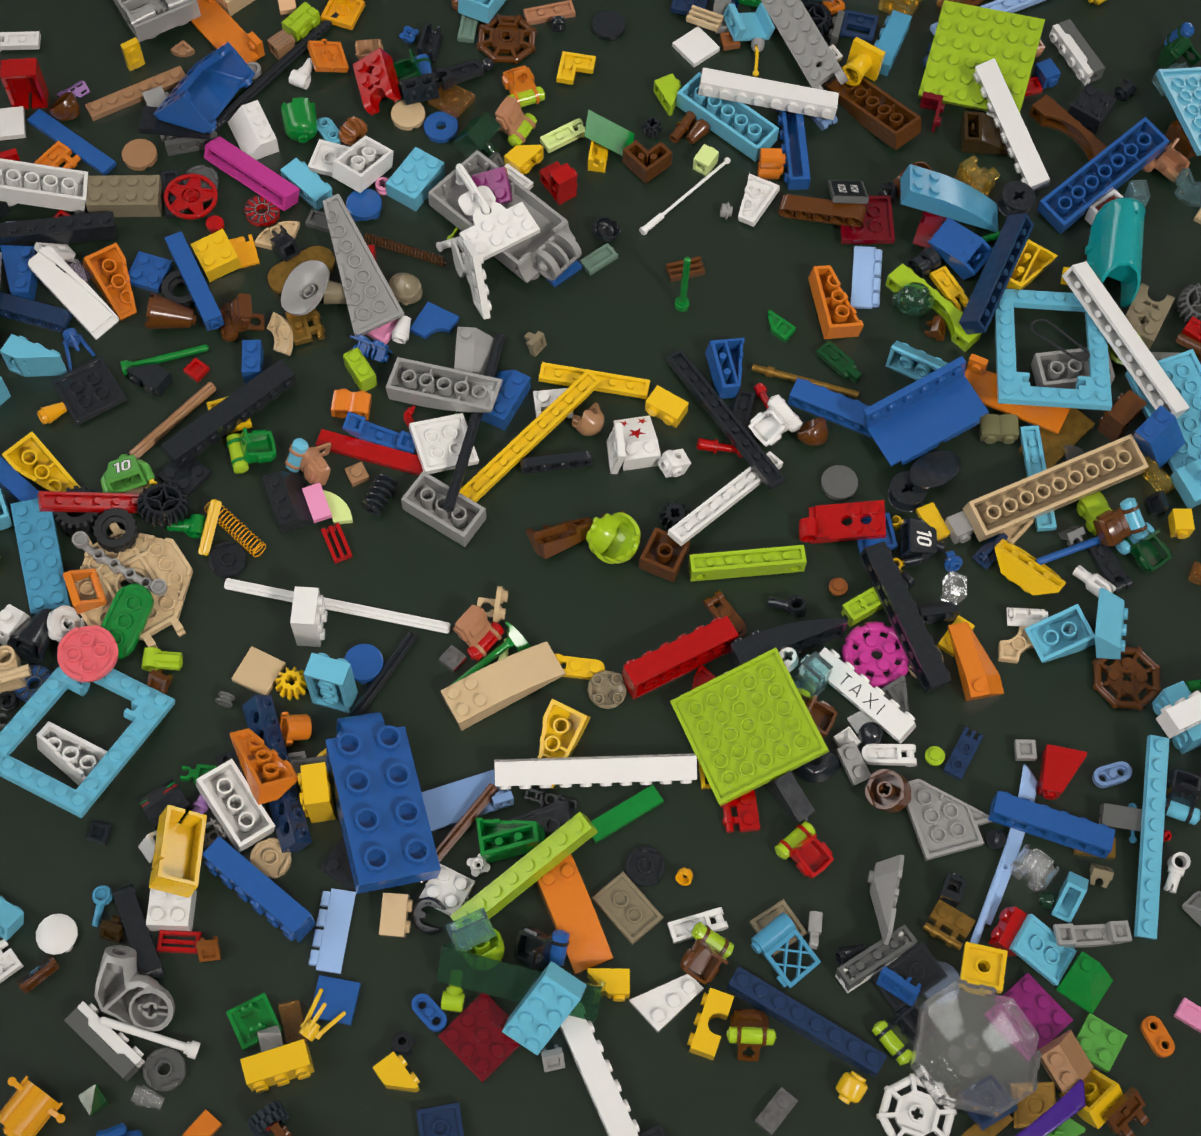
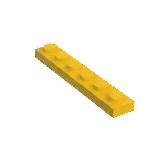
(609, 382)

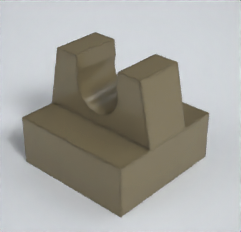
(535, 342)
(1099, 871)

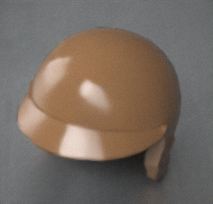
(366, 47)
(591, 421)

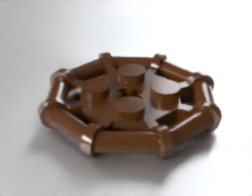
(506, 26)
(1131, 688)

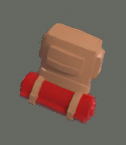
(478, 632)

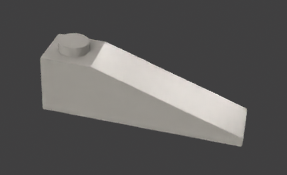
(472, 350)
(885, 892)

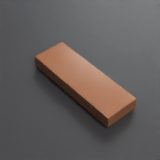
(545, 13)

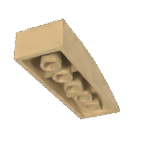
(501, 684)

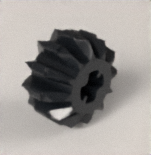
(672, 510)

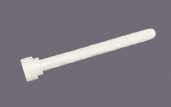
(189, 1048)

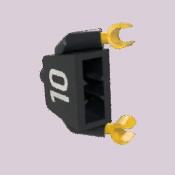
(917, 541)

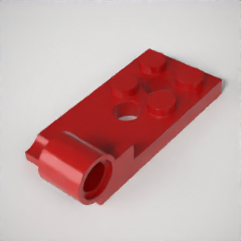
(826, 522)

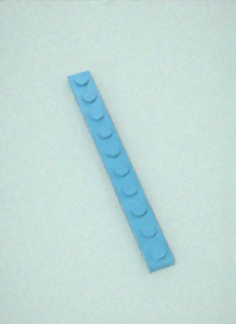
(1151, 837)

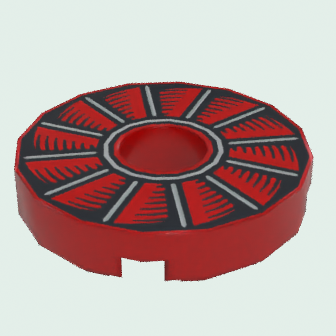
(255, 218)

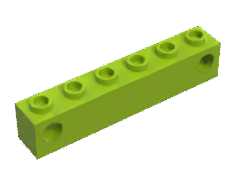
(747, 563)

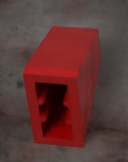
(1057, 769)

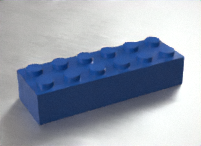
(260, 890)

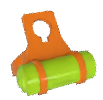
(522, 86)

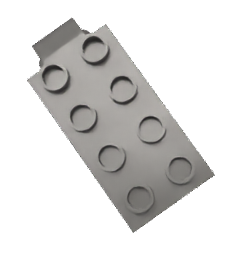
(542, 254)

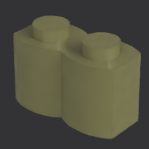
(999, 428)

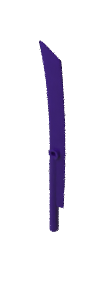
(1059, 1113)

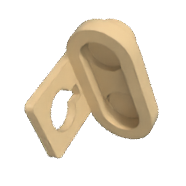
(498, 613)

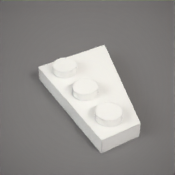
(756, 199)
(666, 1001)

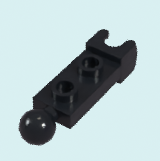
(462, 72)

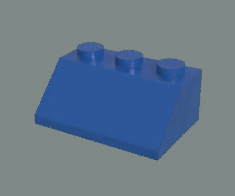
(510, 397)

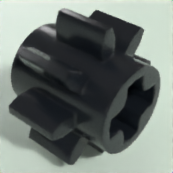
(651, 127)

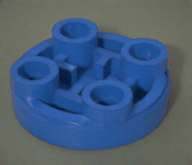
(364, 205)
(365, 662)

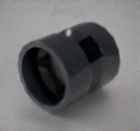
(925, 262)

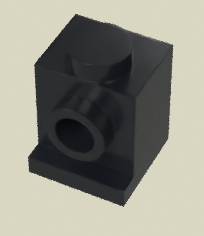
(958, 883)

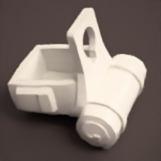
(774, 421)

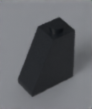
(790, 797)

